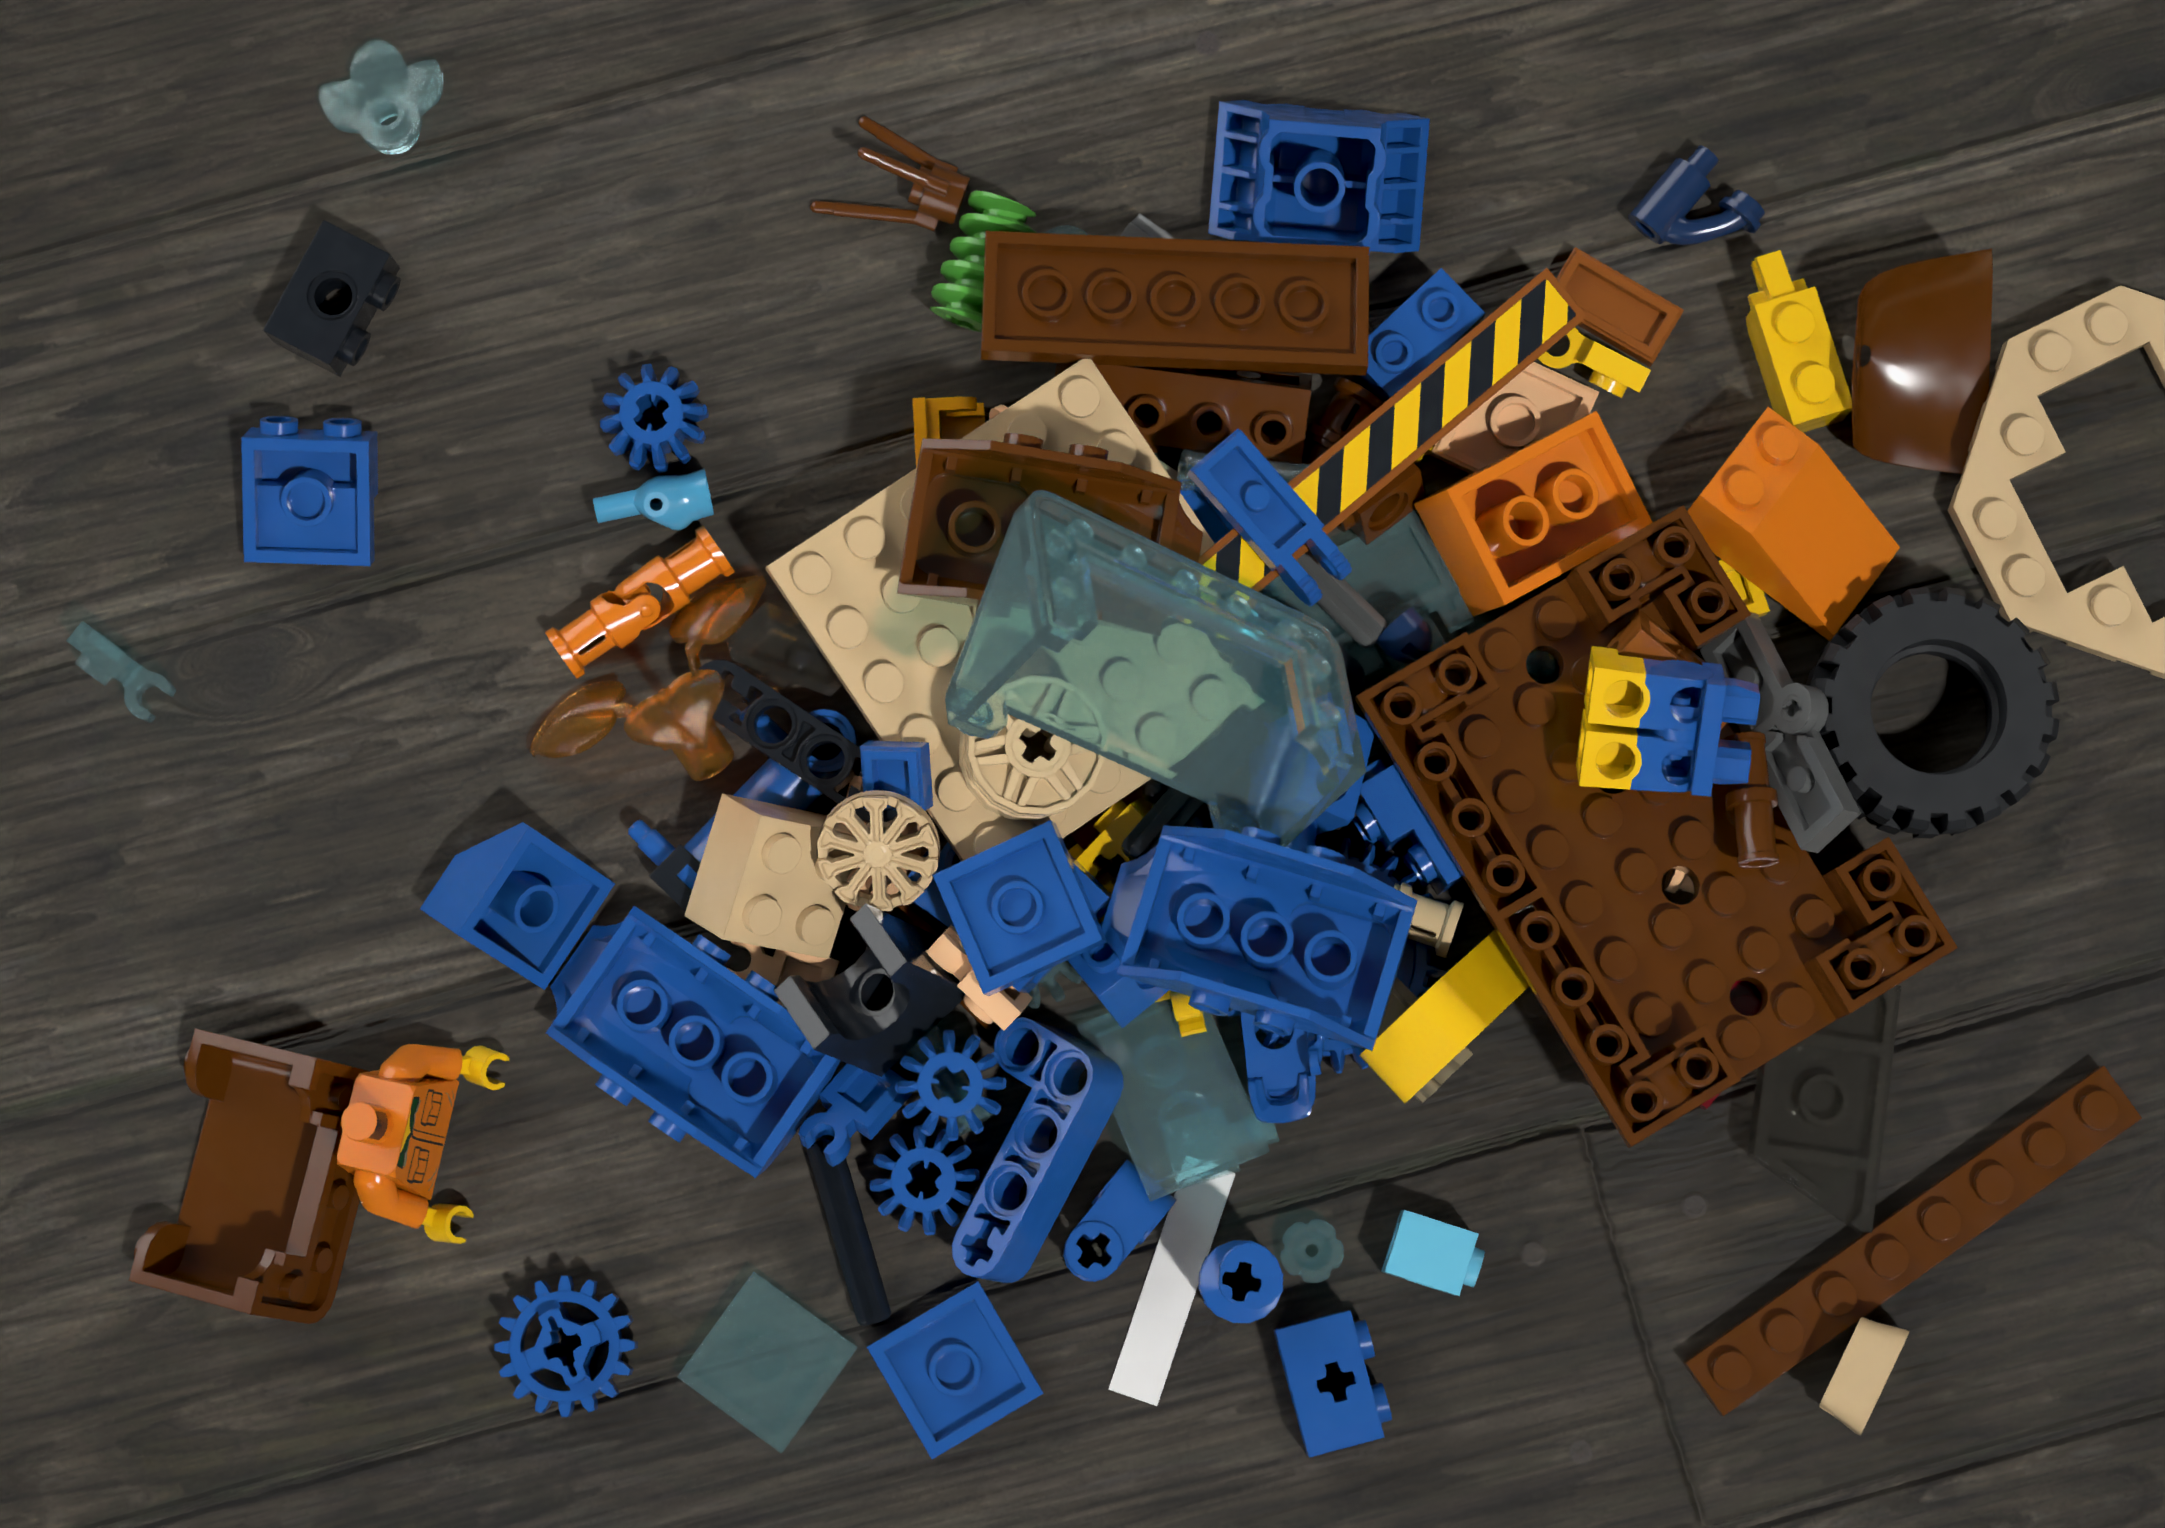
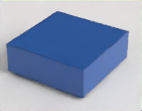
(898, 769)

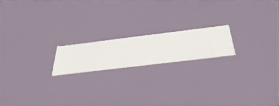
(1169, 1290)

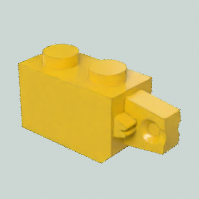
(1795, 348)

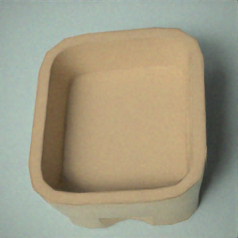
(1863, 1373)

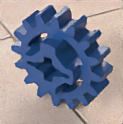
(552, 1318)

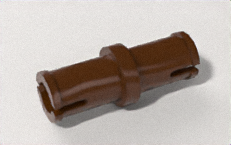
(1753, 808)

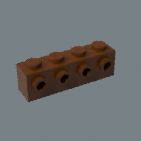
(1207, 405)

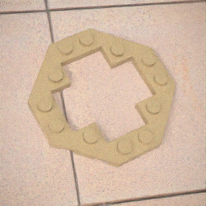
(2018, 437)

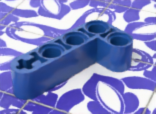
(984, 1242)

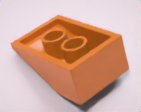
(1533, 514)
(1793, 525)

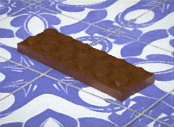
(1175, 303)

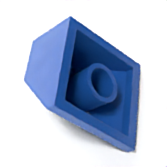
(519, 900)

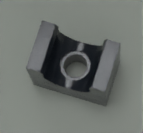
(850, 1012)

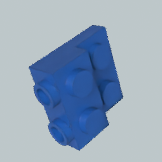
(309, 492)
(1391, 816)

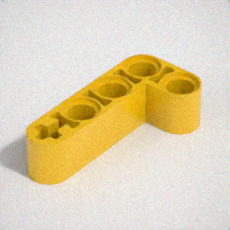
(1446, 1018)

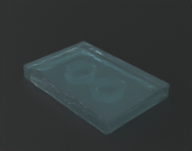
(1179, 1099)

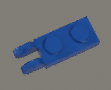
(1267, 513)

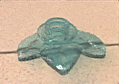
(382, 89)

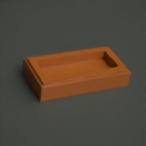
(1618, 307)

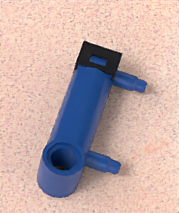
(769, 784)

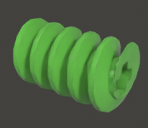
(963, 296)

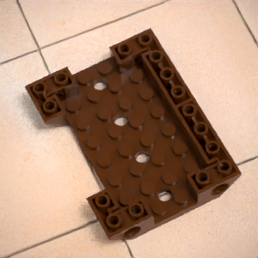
(1581, 870)

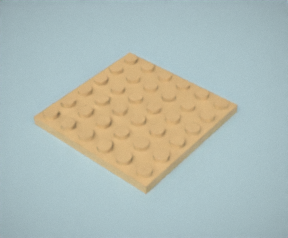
(902, 649)

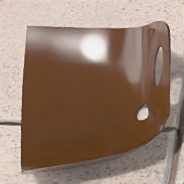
(1926, 362)

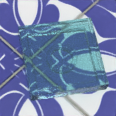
(768, 1362)

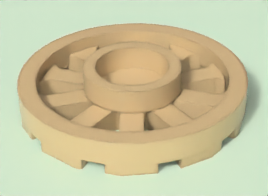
(878, 850)

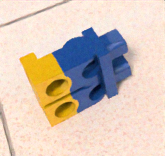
(1661, 725)

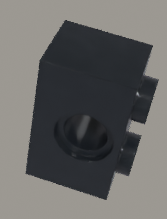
(332, 263)

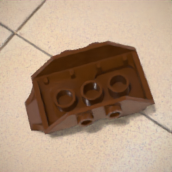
(973, 487)

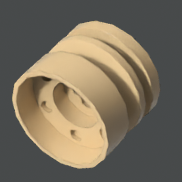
(1023, 789)

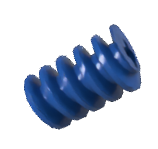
(1253, 1304)

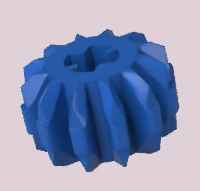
(630, 418)
(956, 1064)
(903, 1177)

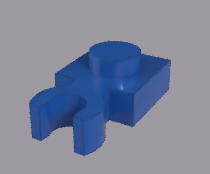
(853, 1103)

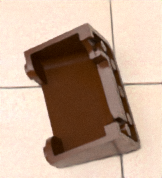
(264, 1193)

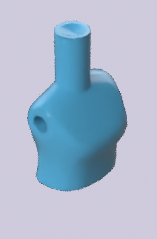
(678, 503)

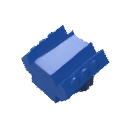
(1319, 176)

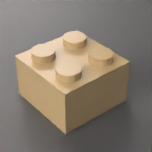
(764, 879)

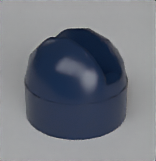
(1406, 636)

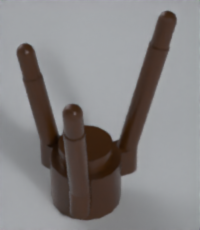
(935, 189)

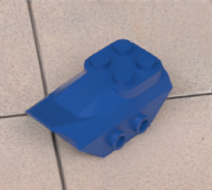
(1261, 931)
(688, 1039)

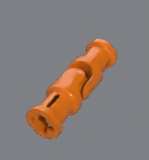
(621, 614)

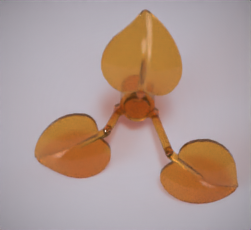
(678, 714)

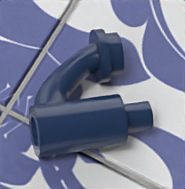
(1664, 207)

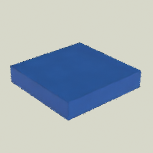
(1019, 908)
(955, 1370)

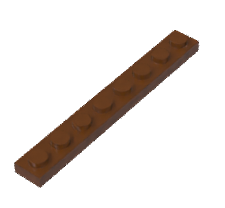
(1912, 1240)

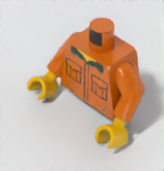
(400, 1128)

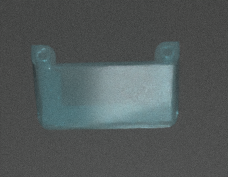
(1159, 670)

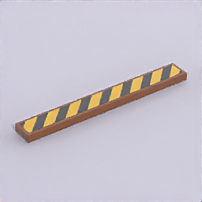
(1416, 417)

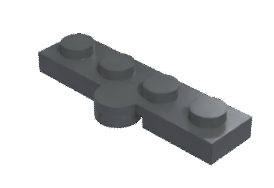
(1790, 716)

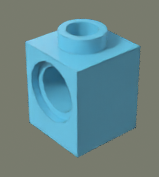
(1433, 1253)

